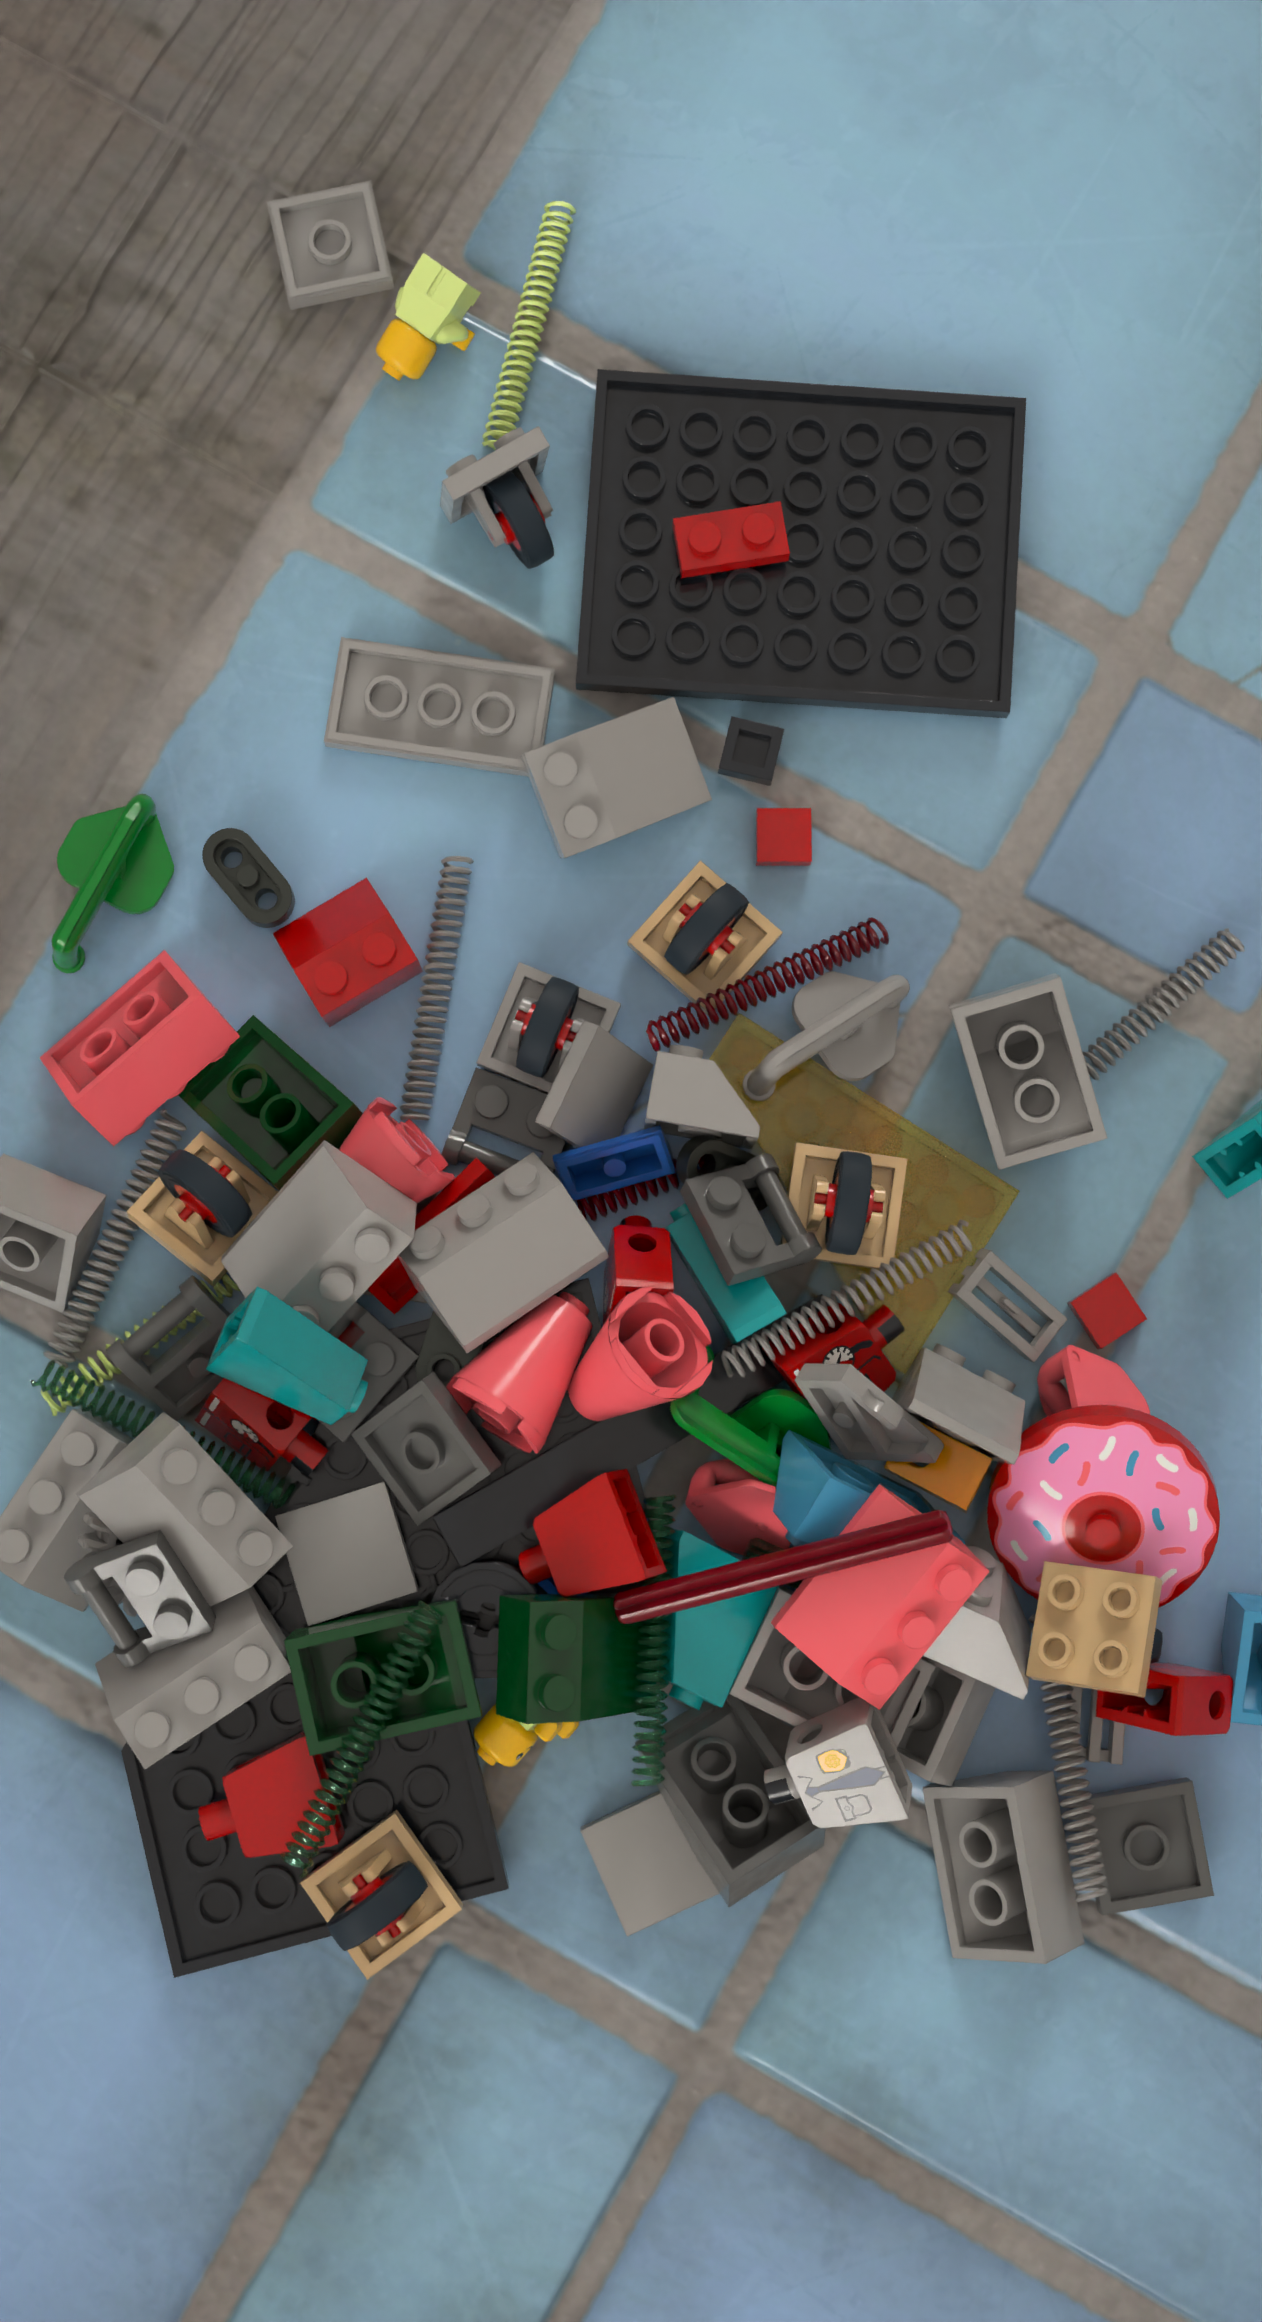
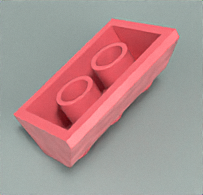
(138, 1049)
(883, 1615)

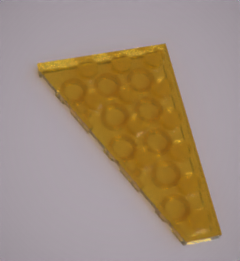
(939, 1182)

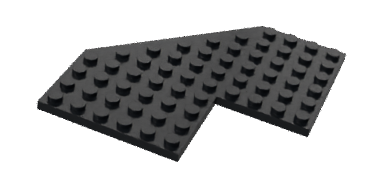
(238, 1907)

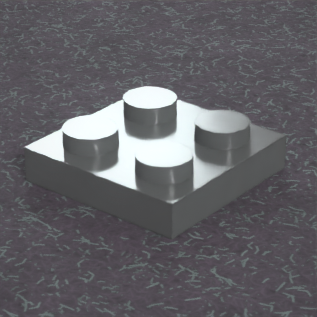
(426, 1449)
(1149, 1846)

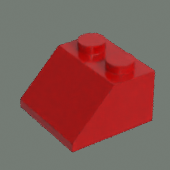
(348, 952)

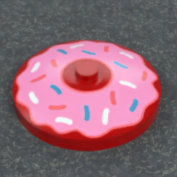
(1106, 1495)

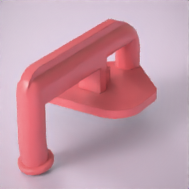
(1088, 1381)
(735, 1508)

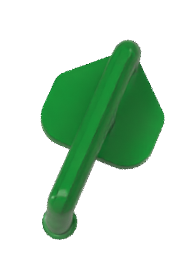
(111, 860)
(755, 1431)

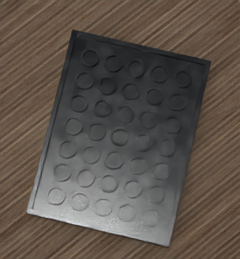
(893, 530)

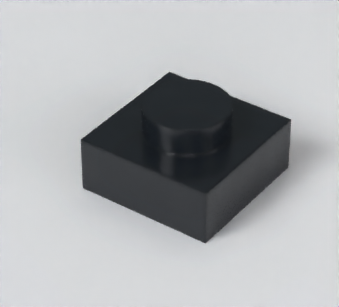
(751, 751)

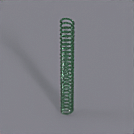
(234, 1475)
(663, 1531)
(318, 1806)

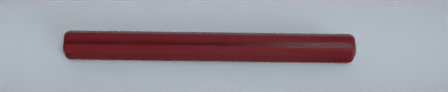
(784, 1566)

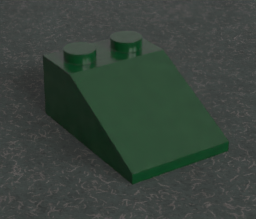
(270, 1103)
(567, 1659)
(339, 1661)

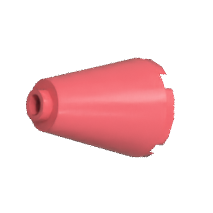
(397, 1152)
(642, 1357)
(525, 1372)

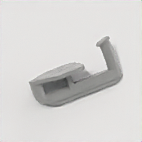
(843, 1021)

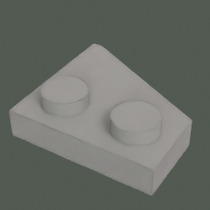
(863, 1417)

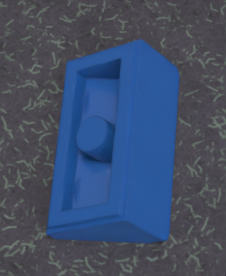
(615, 1163)

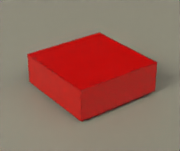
(783, 837)
(1107, 1311)

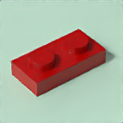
(731, 539)

